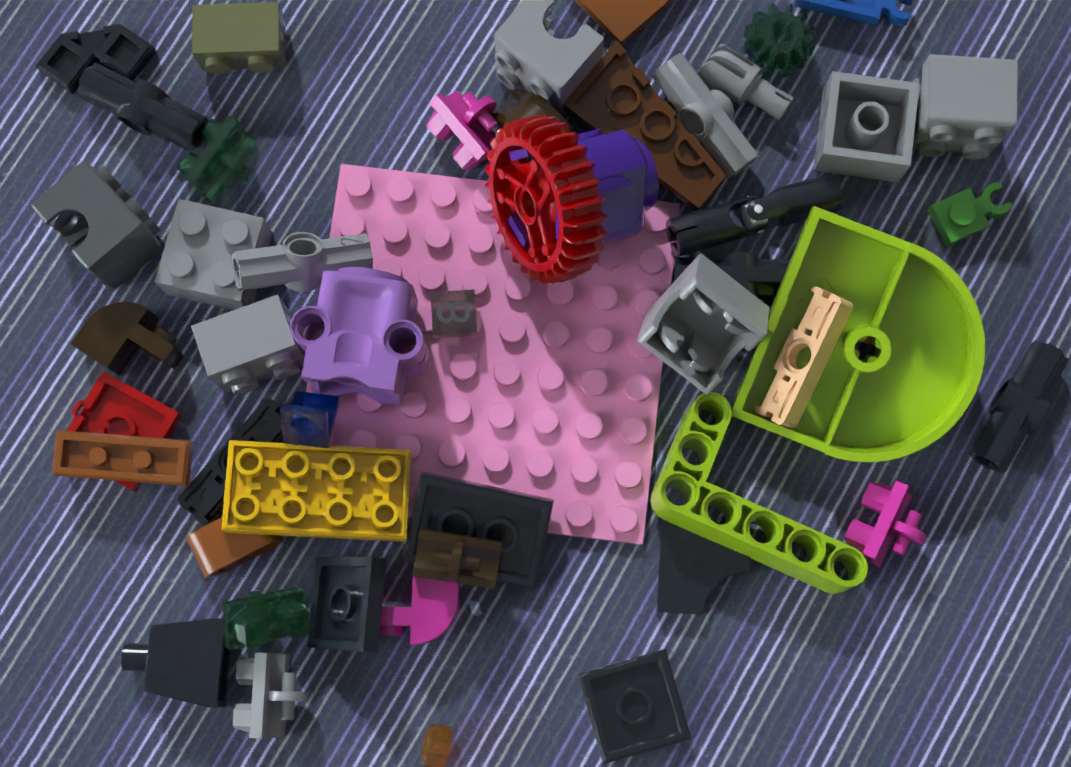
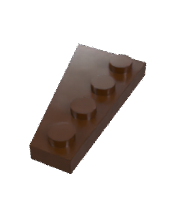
(621, 98)

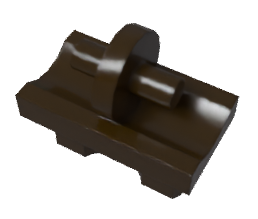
(457, 558)

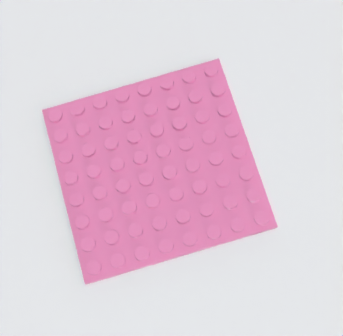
(554, 383)

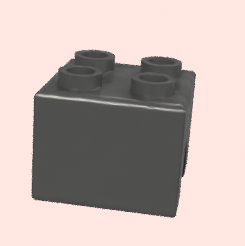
(114, 225)

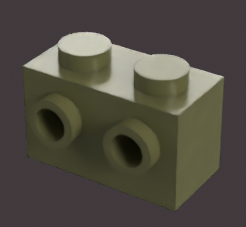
(239, 37)

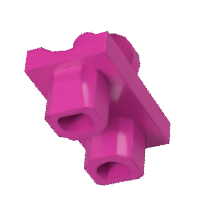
(469, 121)
(892, 506)

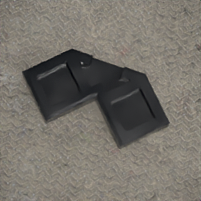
(112, 47)

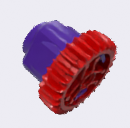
(566, 193)

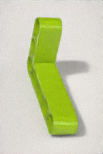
(740, 512)

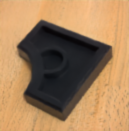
(691, 569)

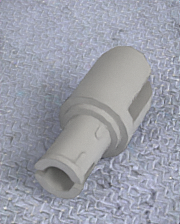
(743, 82)

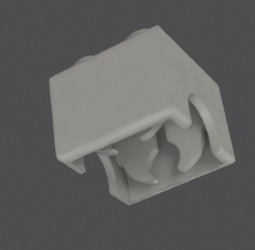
(537, 61)
(965, 105)
(703, 323)

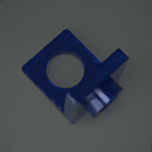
(309, 419)

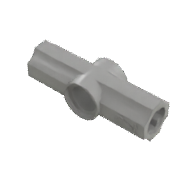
(705, 115)
(299, 261)

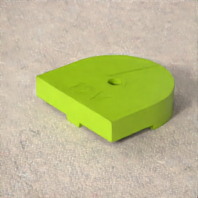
(923, 336)

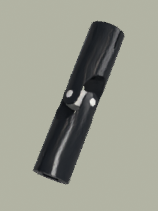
(779, 208)

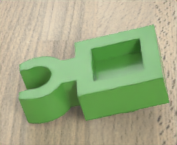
(965, 215)

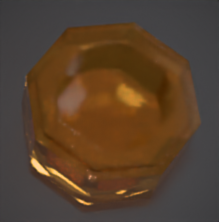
(436, 745)

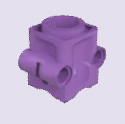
(364, 325)

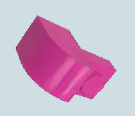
(431, 612)

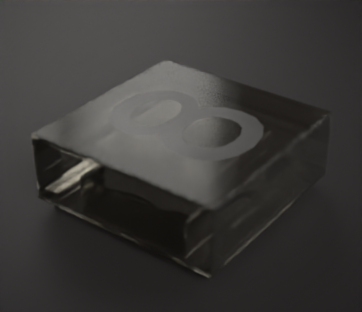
(453, 313)

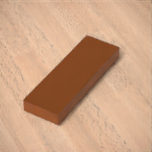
(122, 458)

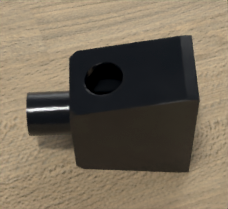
(183, 661)

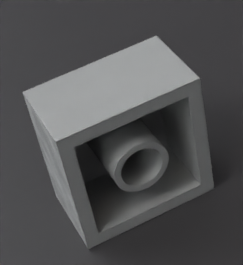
(866, 127)
(200, 252)
(249, 346)

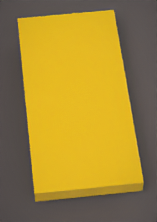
(316, 491)

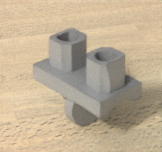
(272, 695)

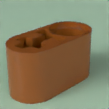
(222, 552)

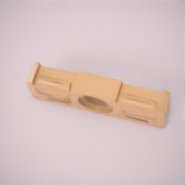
(794, 386)

